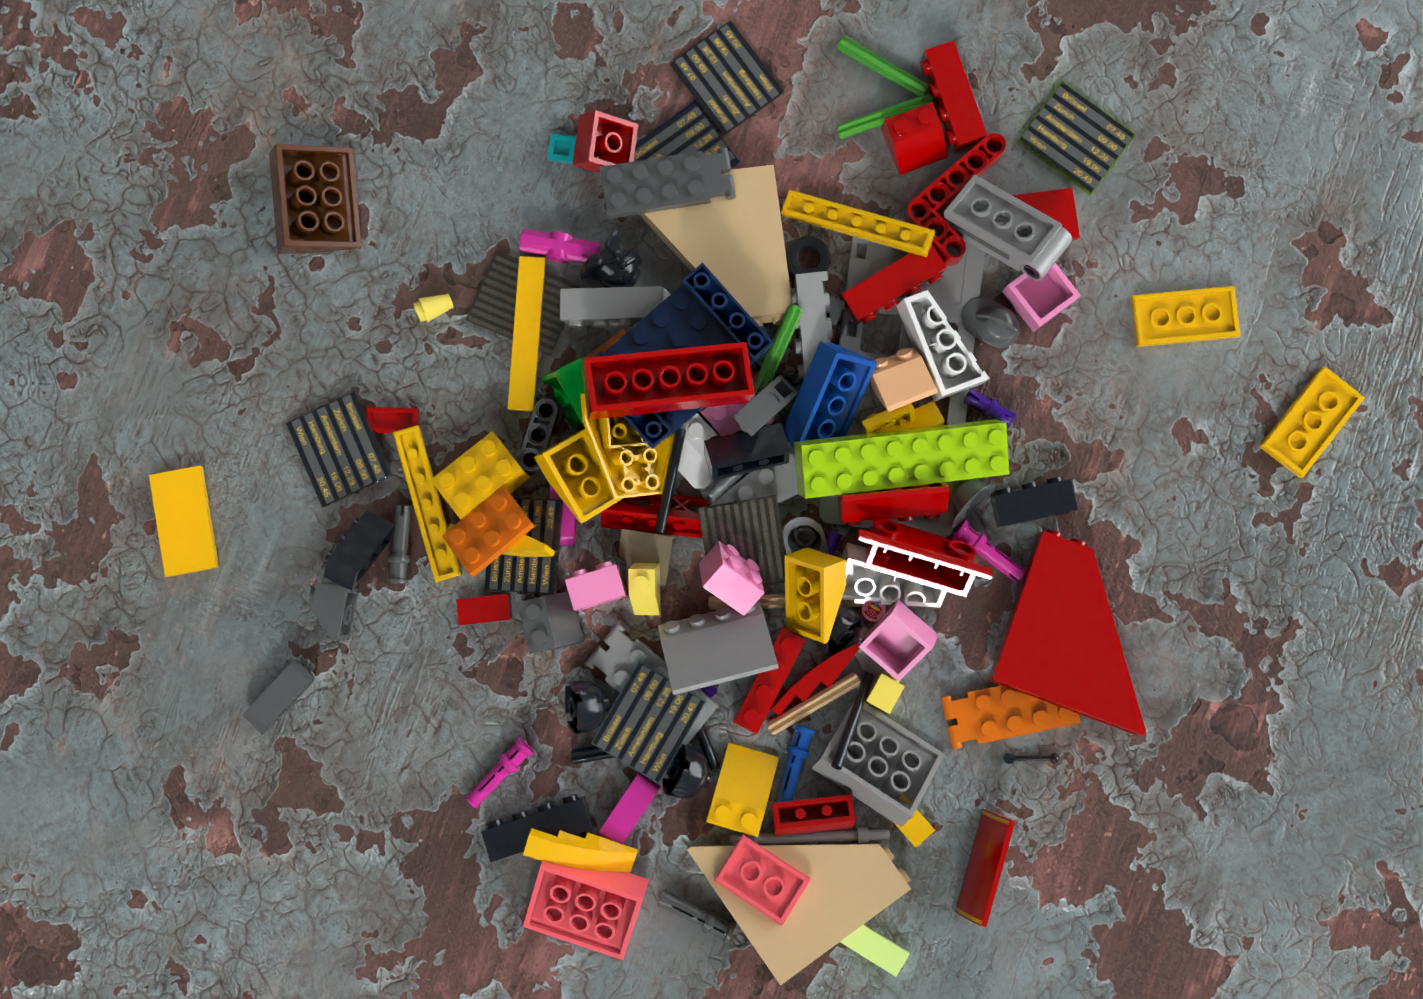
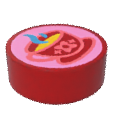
(872, 611)

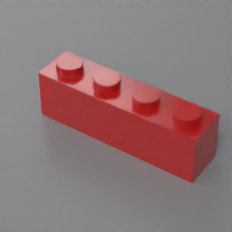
(953, 95)
(891, 284)
(768, 684)

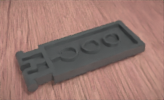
(666, 183)

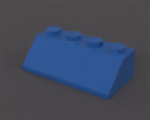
(829, 394)

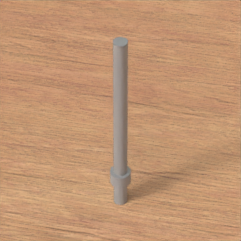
(861, 835)

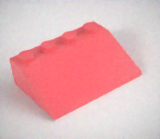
(586, 907)

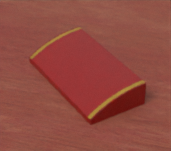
(984, 867)

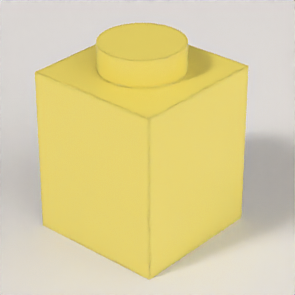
(884, 692)

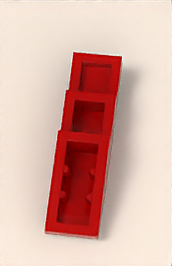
(825, 671)

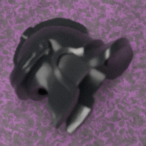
(613, 265)

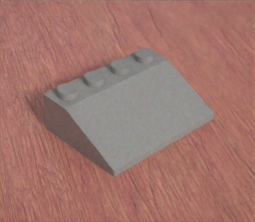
(716, 648)
(881, 764)

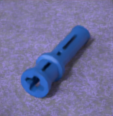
(797, 752)

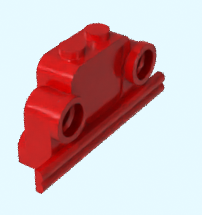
(921, 556)

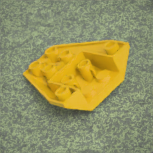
(625, 457)

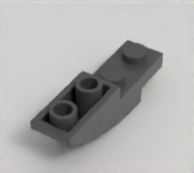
(765, 405)

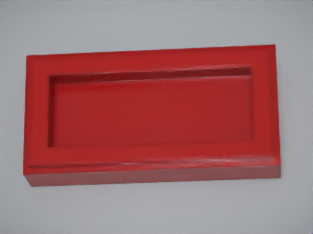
(388, 420)
(483, 609)

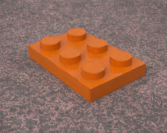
(488, 531)

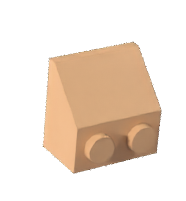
(901, 379)

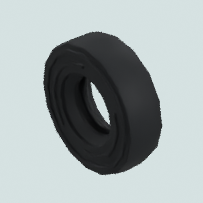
(807, 243)

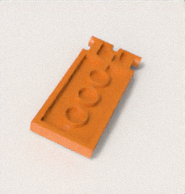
(1001, 714)

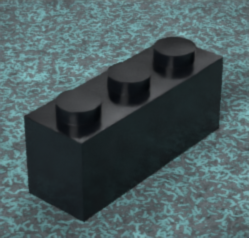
(743, 454)
(1033, 502)
(358, 550)

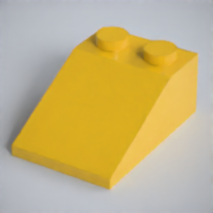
(577, 476)
(813, 592)
(742, 789)

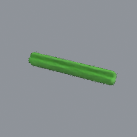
(882, 66)
(877, 118)
(778, 348)

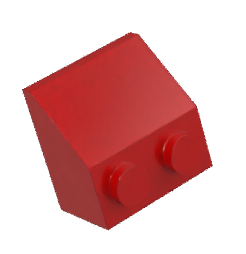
(915, 138)
(604, 141)

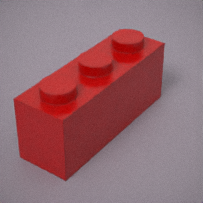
(812, 815)

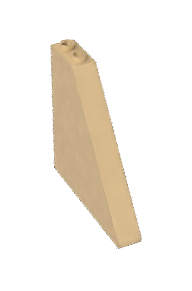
(736, 242)
(844, 892)

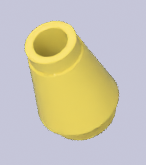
(432, 307)

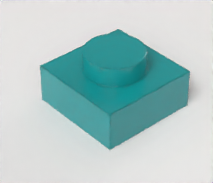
(561, 148)

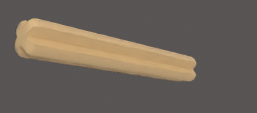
(813, 703)

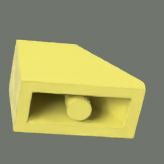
(645, 588)

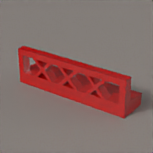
(643, 518)

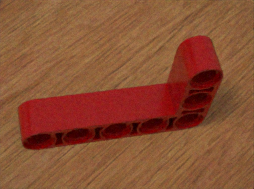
(949, 191)

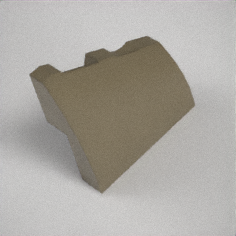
(646, 548)

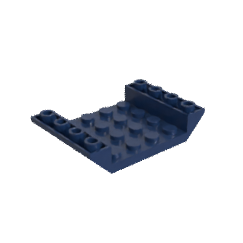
(692, 316)

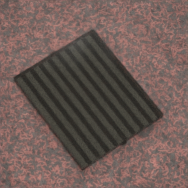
(497, 300)
(751, 529)

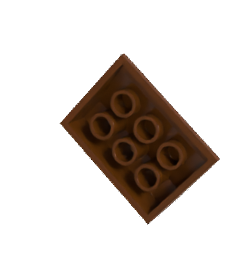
(314, 199)

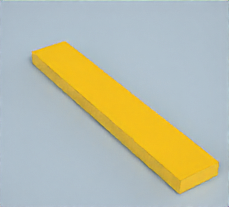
(858, 223)
(526, 333)
(426, 502)

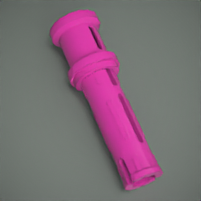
(988, 551)
(507, 764)

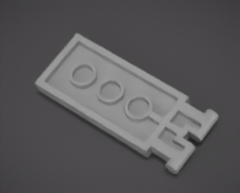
(621, 660)

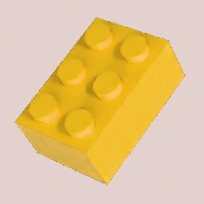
(479, 475)

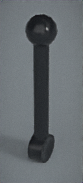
(794, 378)
(1009, 758)

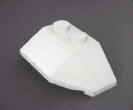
(692, 460)

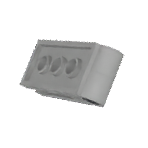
(1007, 228)

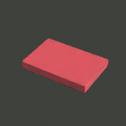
(762, 879)

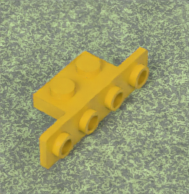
(903, 418)

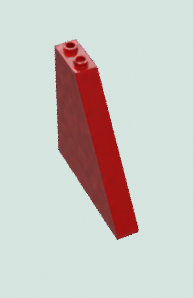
(1065, 639)

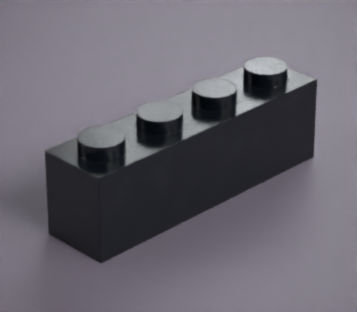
(510, 837)

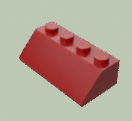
(894, 503)

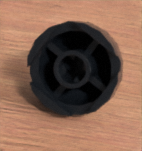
(842, 632)
(586, 706)
(687, 774)

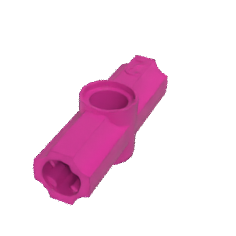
(557, 246)

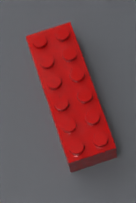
(667, 380)

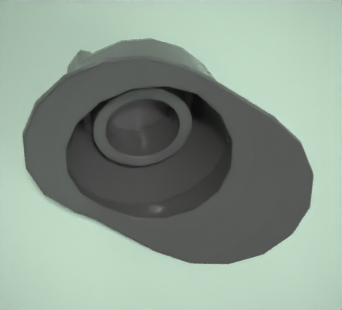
(990, 322)
(968, 496)
(804, 533)

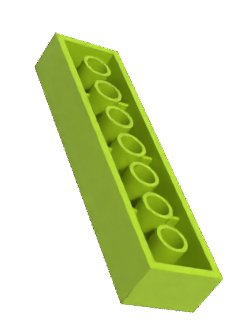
(901, 458)

